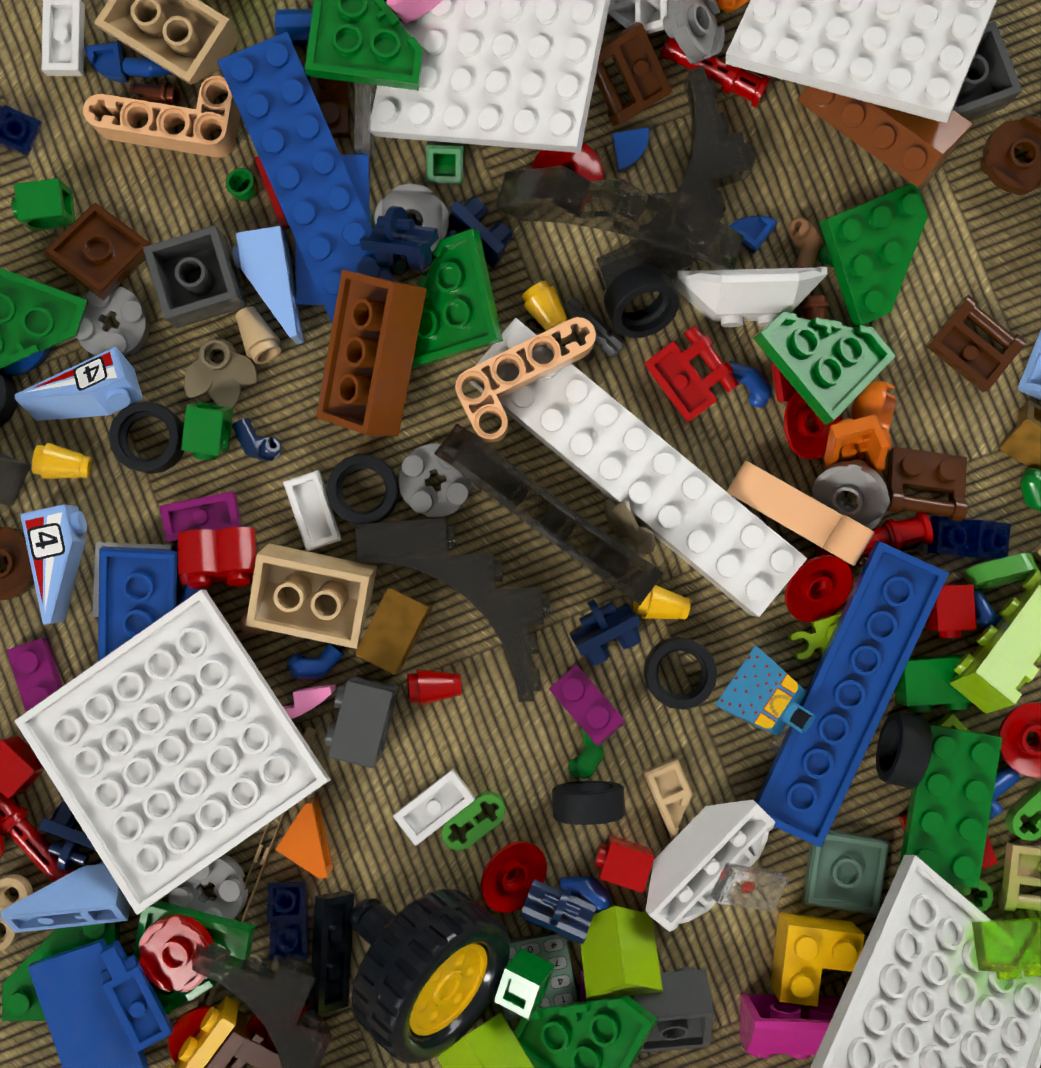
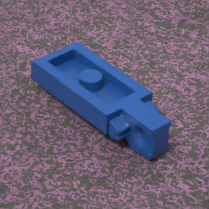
(133, 998)

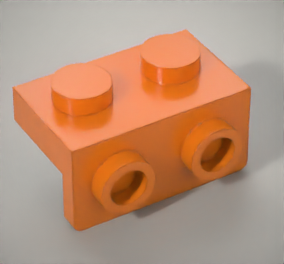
(858, 440)

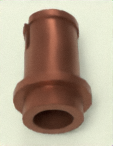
(163, 94)
(815, 307)

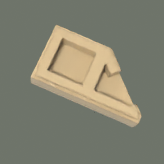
(669, 792)

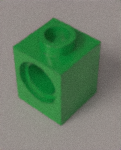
(43, 204)
(207, 430)
(524, 983)

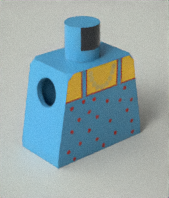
(766, 696)

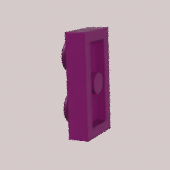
(200, 513)
(34, 671)
(587, 705)

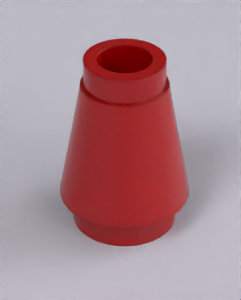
(432, 686)

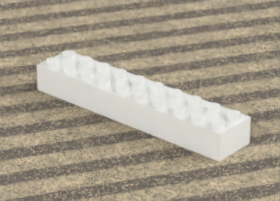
(662, 486)

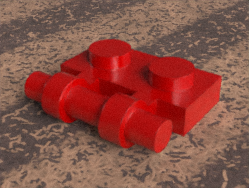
(681, 379)

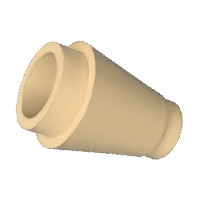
(257, 336)

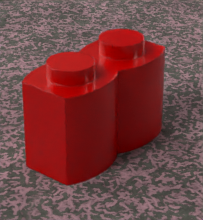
(217, 556)

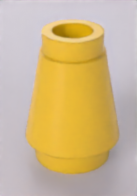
(544, 305)
(58, 462)
(663, 605)

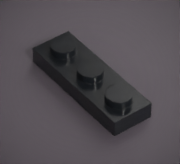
(331, 952)

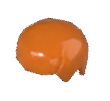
(876, 401)

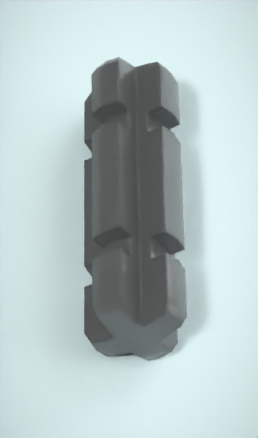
(611, 343)

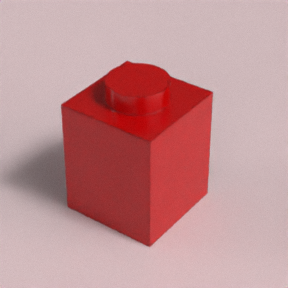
(953, 611)
(17, 766)
(624, 863)

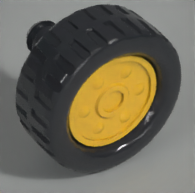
(426, 971)

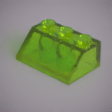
(1009, 947)

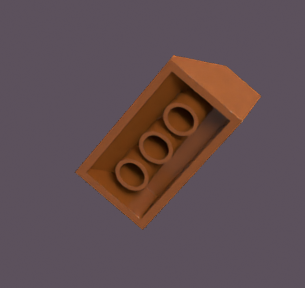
(899, 139)
(370, 353)

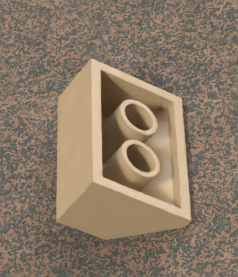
(173, 33)
(310, 595)

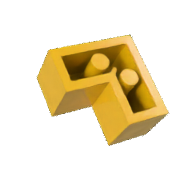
(807, 946)

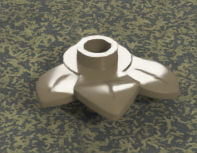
(219, 379)
(628, 533)

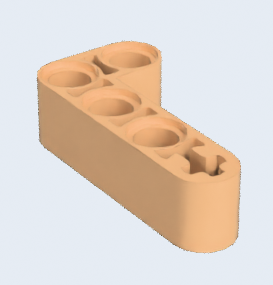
(165, 117)
(528, 369)
(800, 513)

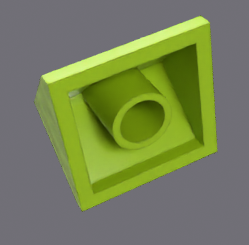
(620, 955)
(487, 1047)

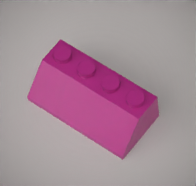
(782, 1027)

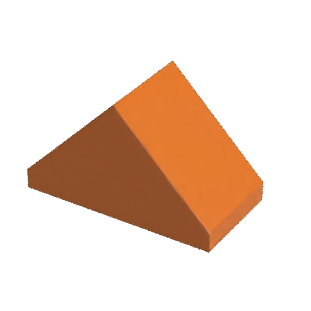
(307, 841)

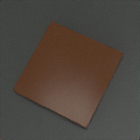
(98, 251)

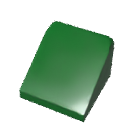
(444, 162)

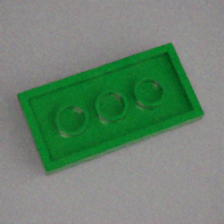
(953, 804)

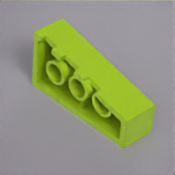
(1005, 653)

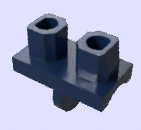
(469, 216)
(399, 236)
(602, 626)
(63, 826)
(558, 911)

